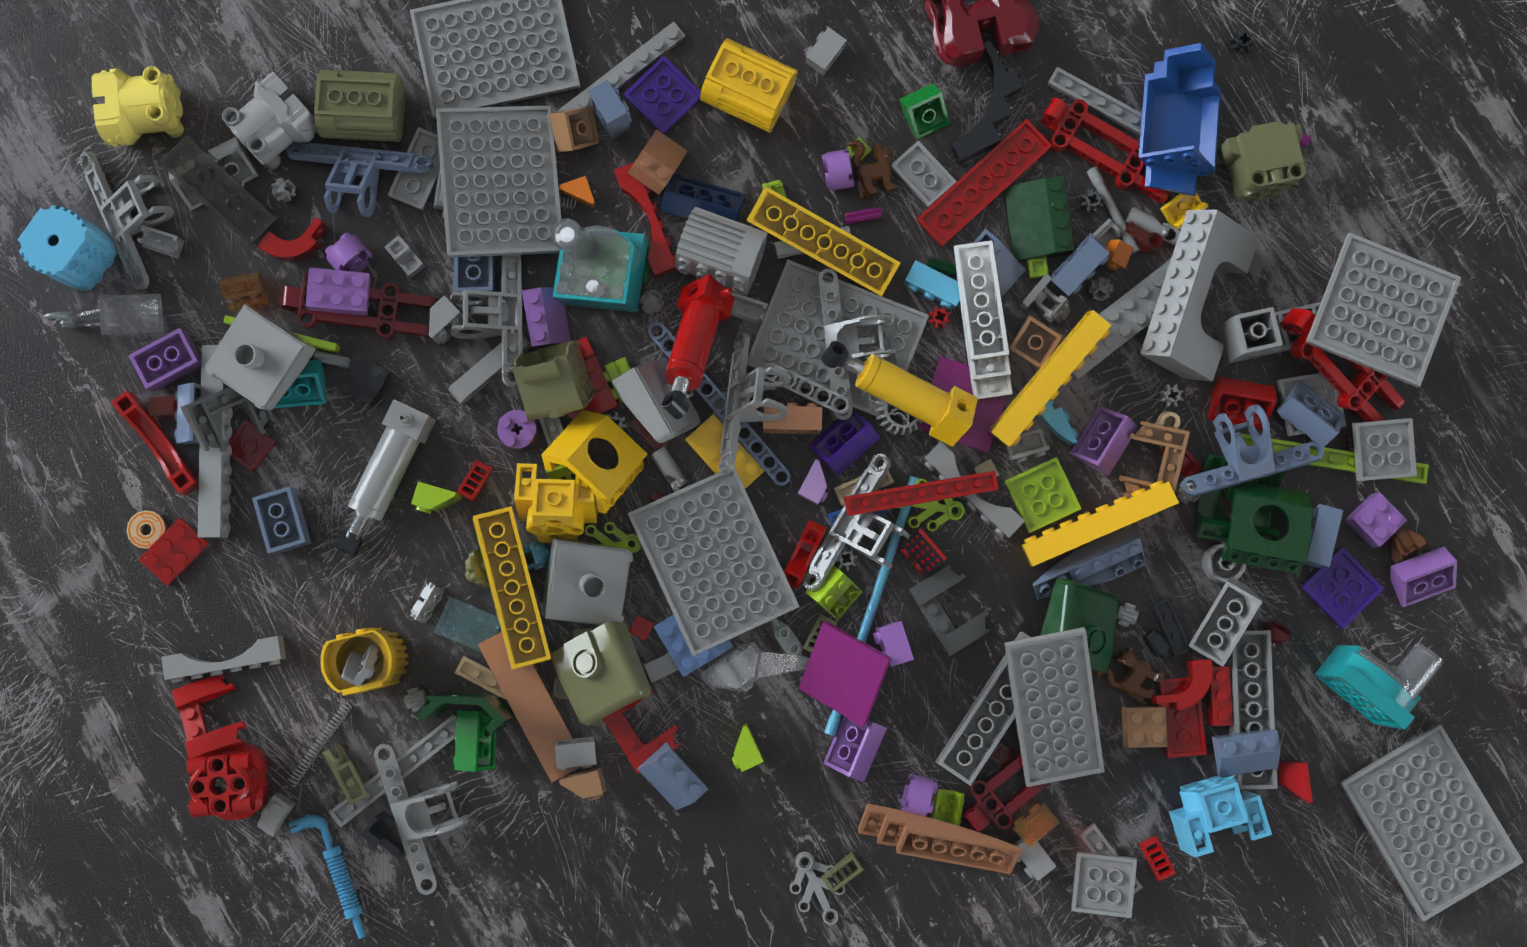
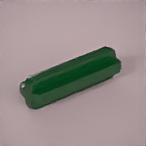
(942, 266)

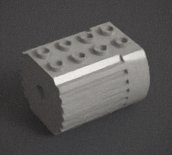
(720, 248)

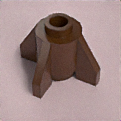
(1406, 543)

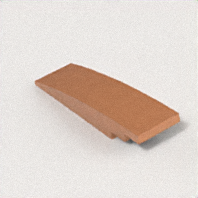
(530, 704)
(937, 840)

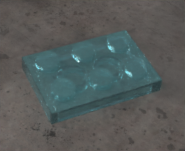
(466, 624)

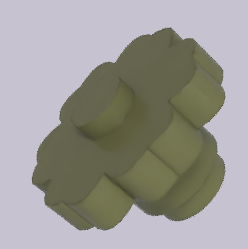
(476, 569)

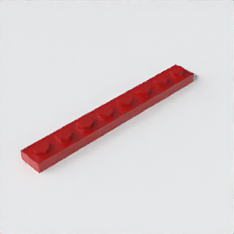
(921, 493)

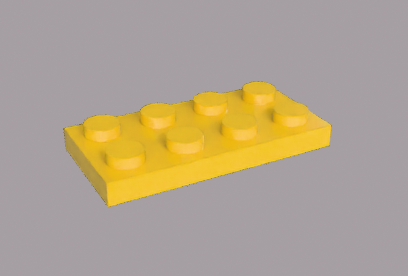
(707, 444)

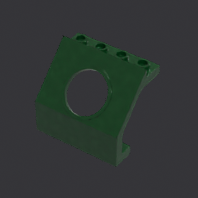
(1215, 525)
(1248, 547)
(489, 702)

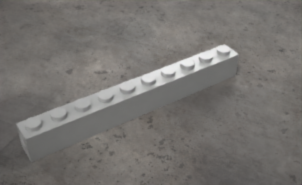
(214, 465)

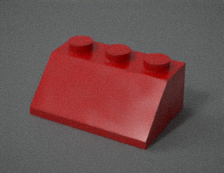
(1235, 397)

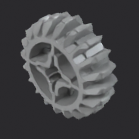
(902, 416)

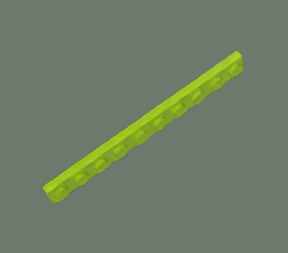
(1339, 459)

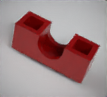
(1220, 704)

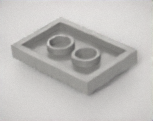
(923, 174)

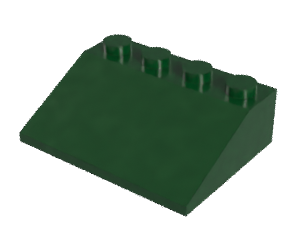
(1039, 219)

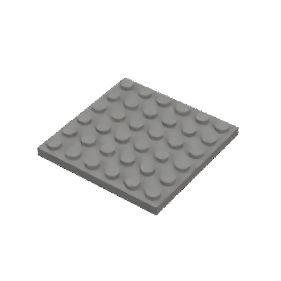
(1383, 310)

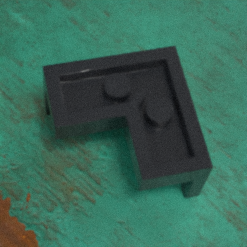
(384, 832)

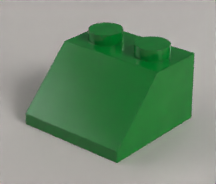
(925, 111)

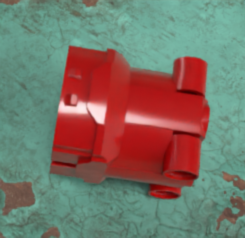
(241, 761)

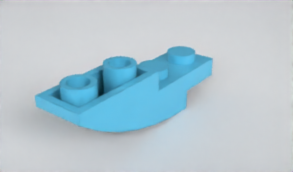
(1058, 423)

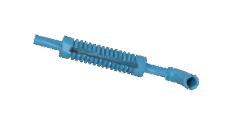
(337, 869)

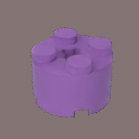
(839, 169)
(348, 254)
(508, 424)
(918, 795)

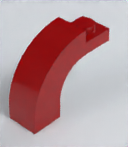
(294, 249)
(804, 553)
(1194, 690)

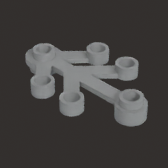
(814, 884)

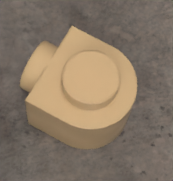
(1169, 419)

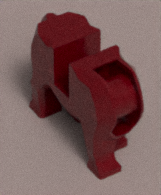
(960, 26)

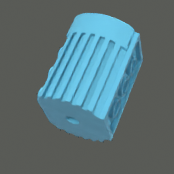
(67, 248)

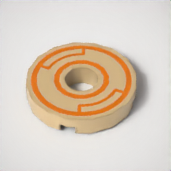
(136, 525)

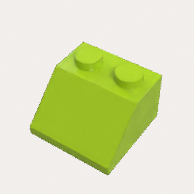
(432, 498)
(746, 751)

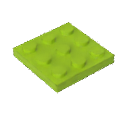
(1042, 495)

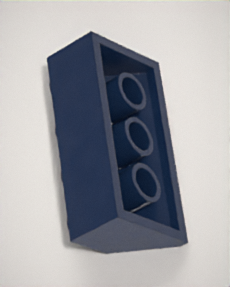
(687, 193)

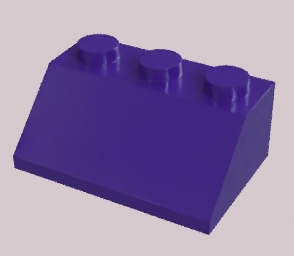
(844, 442)

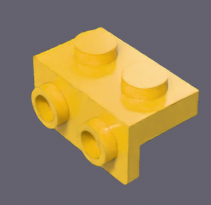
(1177, 207)

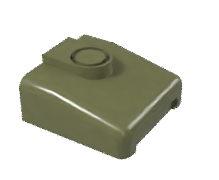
(601, 672)

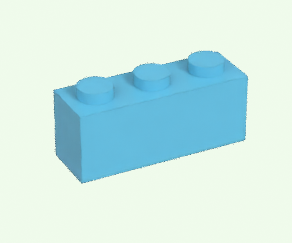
(933, 285)

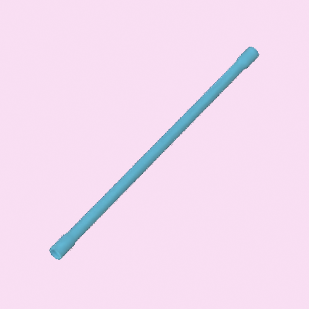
(834, 719)

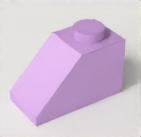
(814, 485)

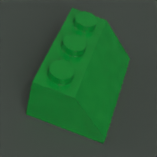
(474, 744)

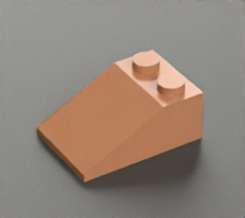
(657, 162)

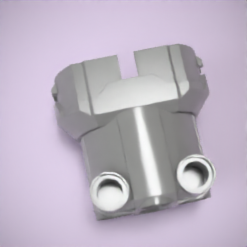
(271, 121)

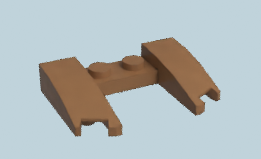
(1175, 444)

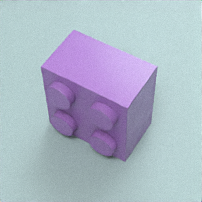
(1375, 520)

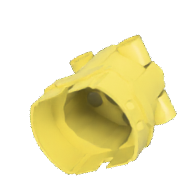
(136, 105)

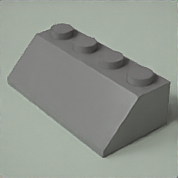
(233, 157)
(1226, 621)

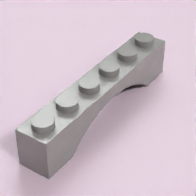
(1003, 519)
(185, 665)

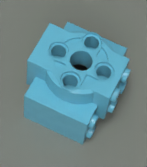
(1214, 806)

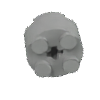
(1215, 570)

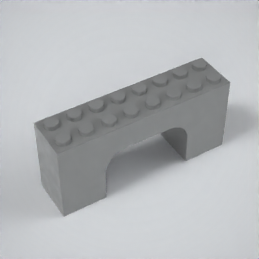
(1256, 334)
(1175, 335)

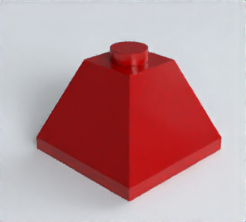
(1294, 778)

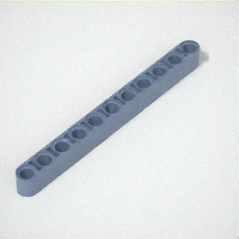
(715, 395)

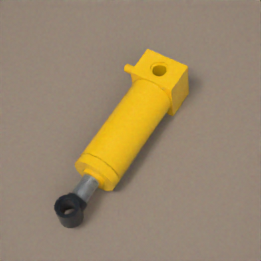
(946, 412)

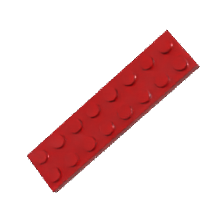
(984, 182)

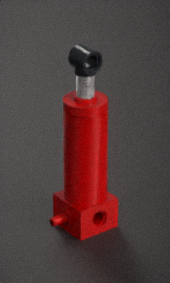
(703, 307)

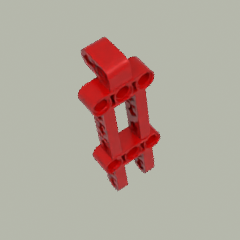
(1057, 116)
(1299, 323)

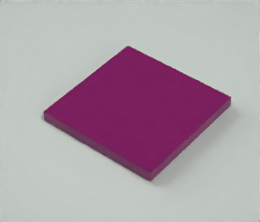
(987, 411)
(844, 673)

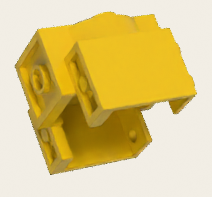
(553, 505)

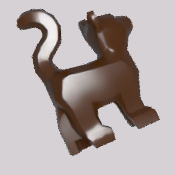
(872, 172)
(1135, 677)

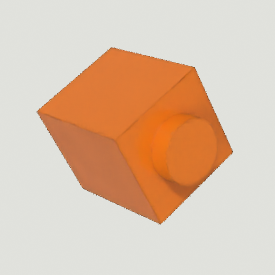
(1119, 254)

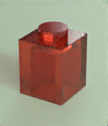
(162, 407)

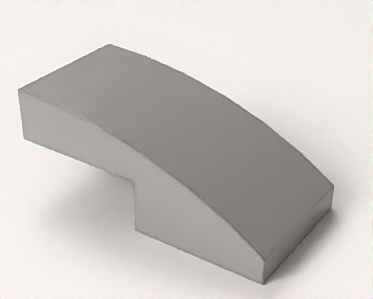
(404, 256)

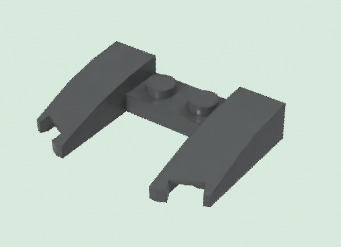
(200, 415)
(949, 637)

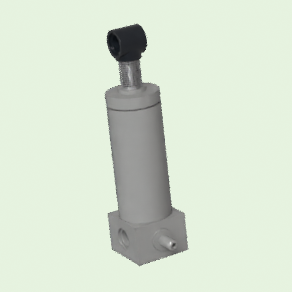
(385, 470)

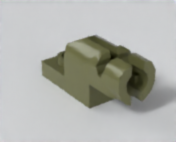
(345, 775)

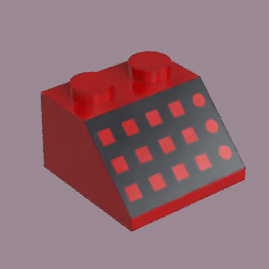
(922, 552)

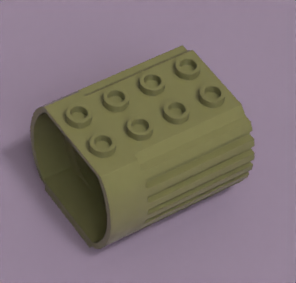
(360, 105)

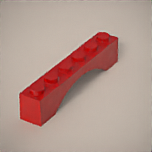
(659, 256)
(172, 462)

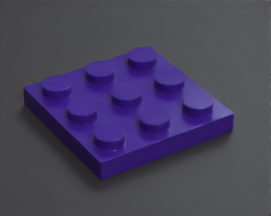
(663, 95)
(1342, 588)

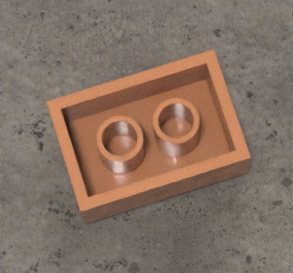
(798, 420)

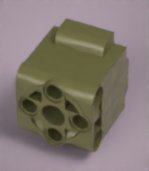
(1264, 160)
(553, 380)

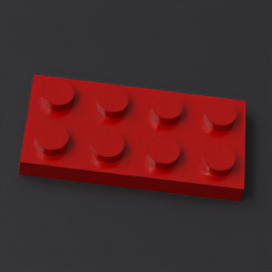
(1183, 726)

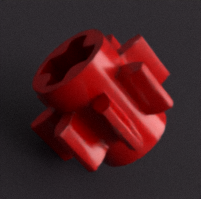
(937, 323)

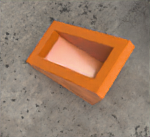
(578, 190)

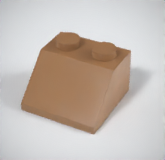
(574, 128)
(586, 784)

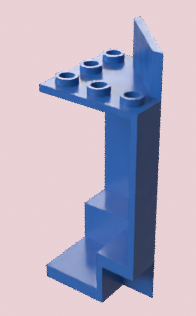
(1180, 120)

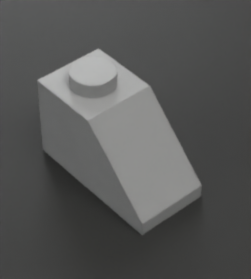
(275, 813)

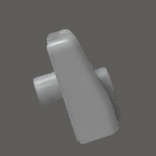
(259, 358)
(642, 393)
(585, 582)

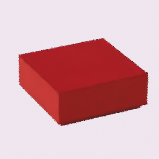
(641, 627)

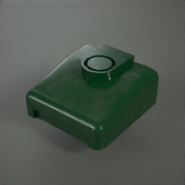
(1081, 606)

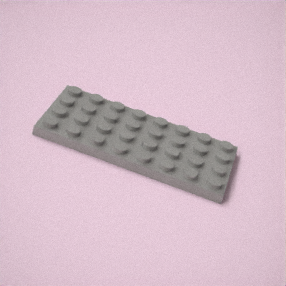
(1054, 706)

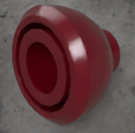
(1279, 633)

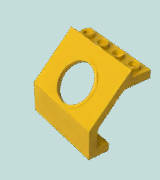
(572, 451)

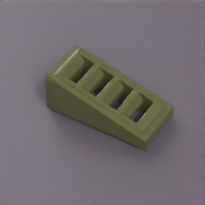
(806, 646)
(858, 869)

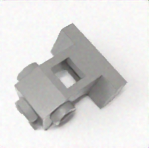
(1039, 293)

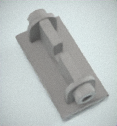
(423, 610)

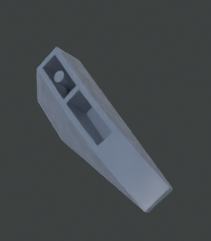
(1096, 562)

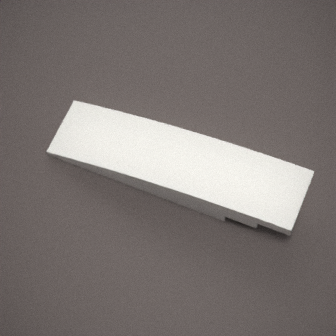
(983, 320)

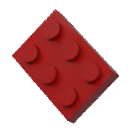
(173, 551)

